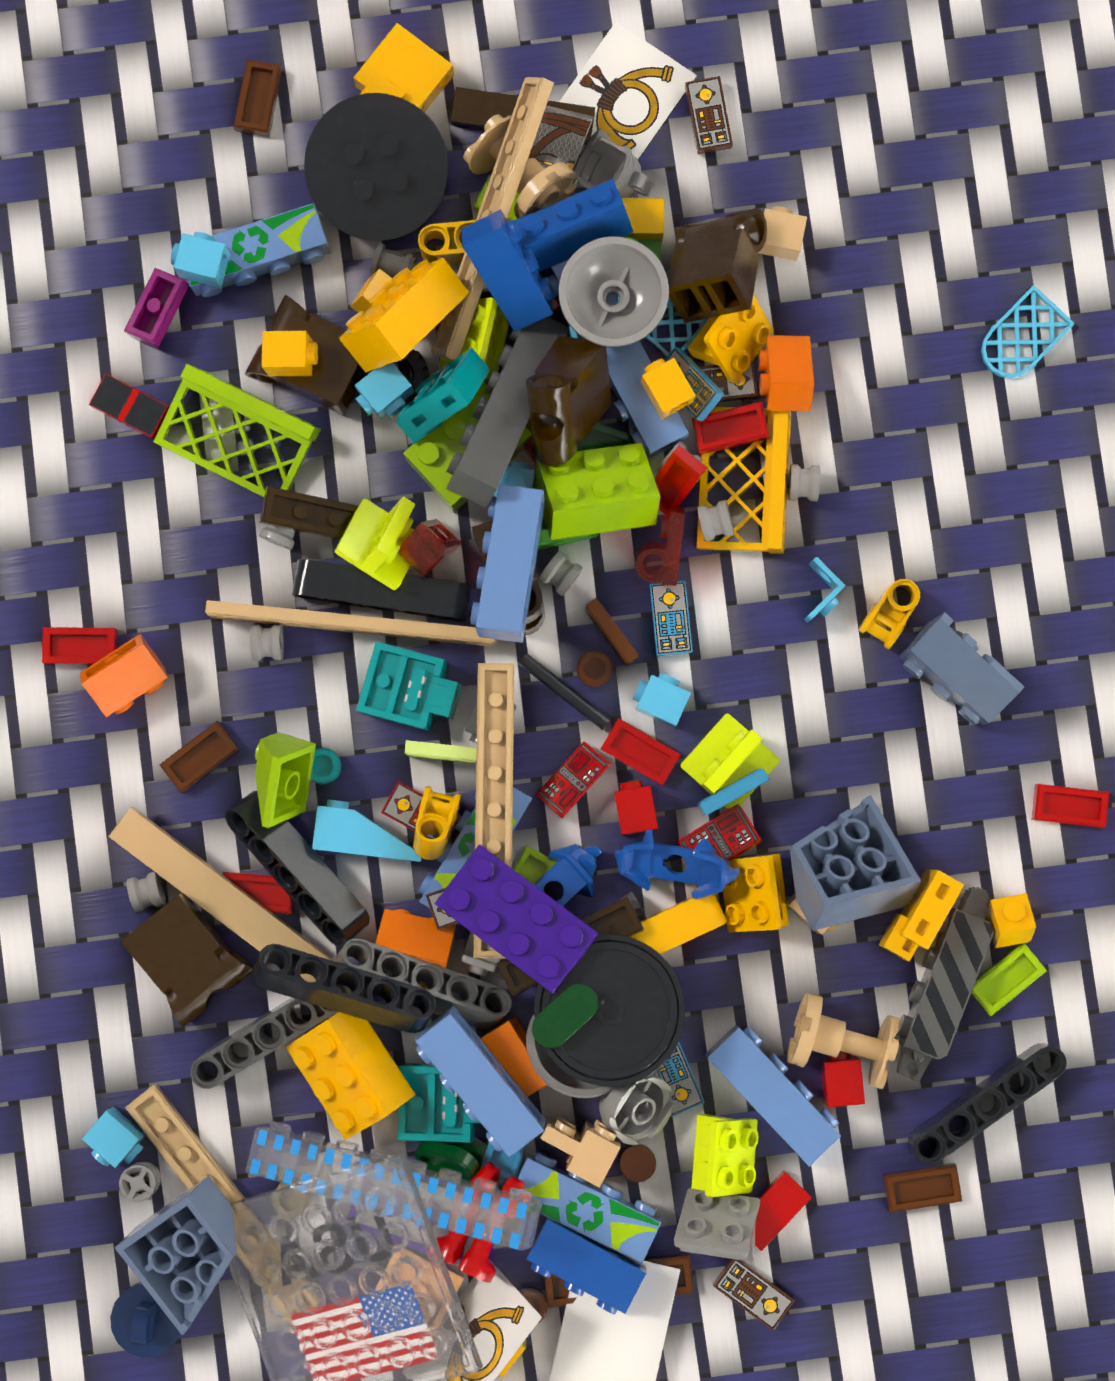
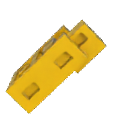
(405, 69)
(923, 916)

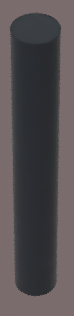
(564, 691)

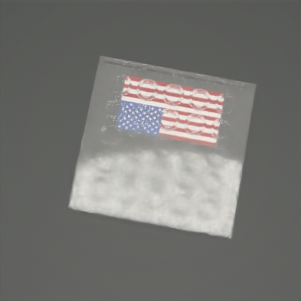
(349, 1280)

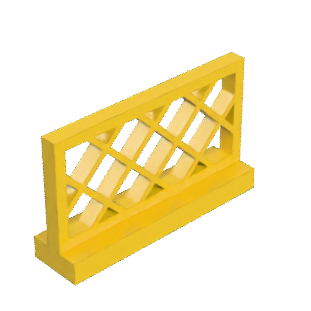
(774, 488)

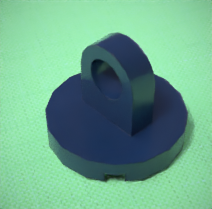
(141, 1323)

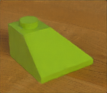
(283, 777)

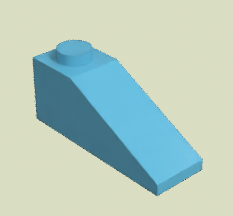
(354, 833)

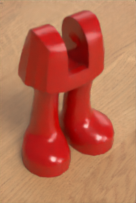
(476, 1260)

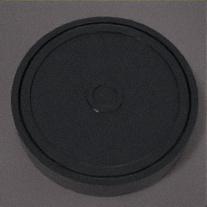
(376, 166)
(636, 1014)

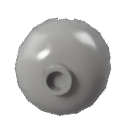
(637, 1109)

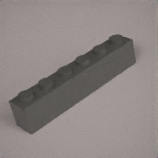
(502, 416)

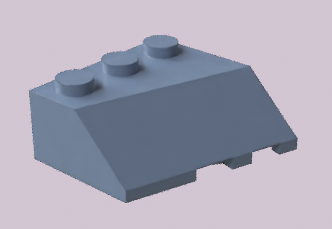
(958, 672)
(851, 869)
(183, 1251)

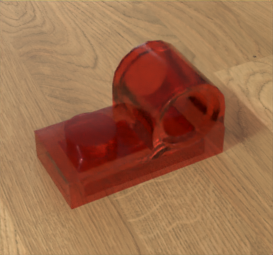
(428, 546)
(670, 551)

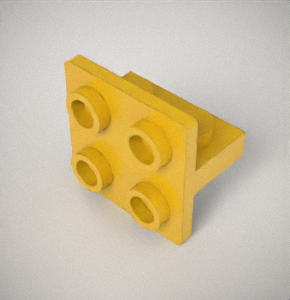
(732, 340)
(756, 896)

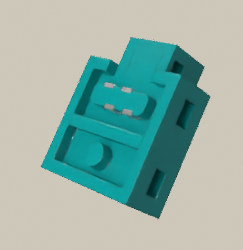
(443, 395)
(407, 687)
(433, 1111)

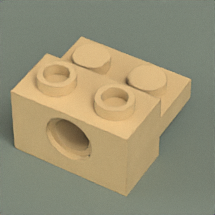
(588, 1152)

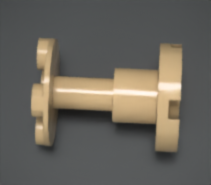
(537, 186)
(830, 1037)

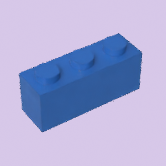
(571, 223)
(508, 270)
(586, 1266)

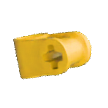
(890, 614)
(435, 817)

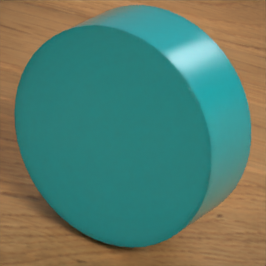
(325, 766)

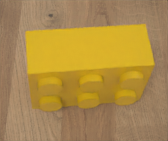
(403, 314)
(350, 1072)

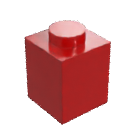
(635, 808)
(842, 1080)

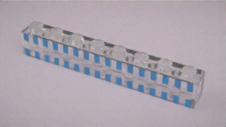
(449, 1201)

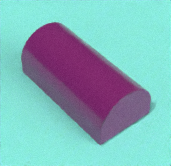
(156, 308)

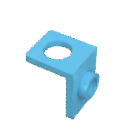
(833, 581)

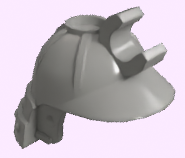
(605, 161)

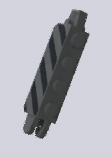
(945, 986)

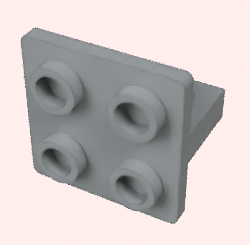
(718, 1225)

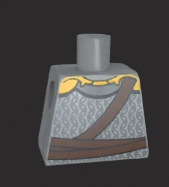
(560, 137)

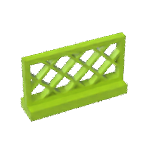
(240, 403)

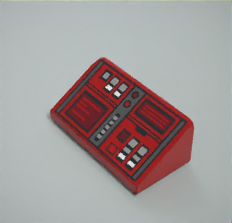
(573, 779)
(728, 833)

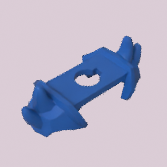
(704, 868)
(572, 870)

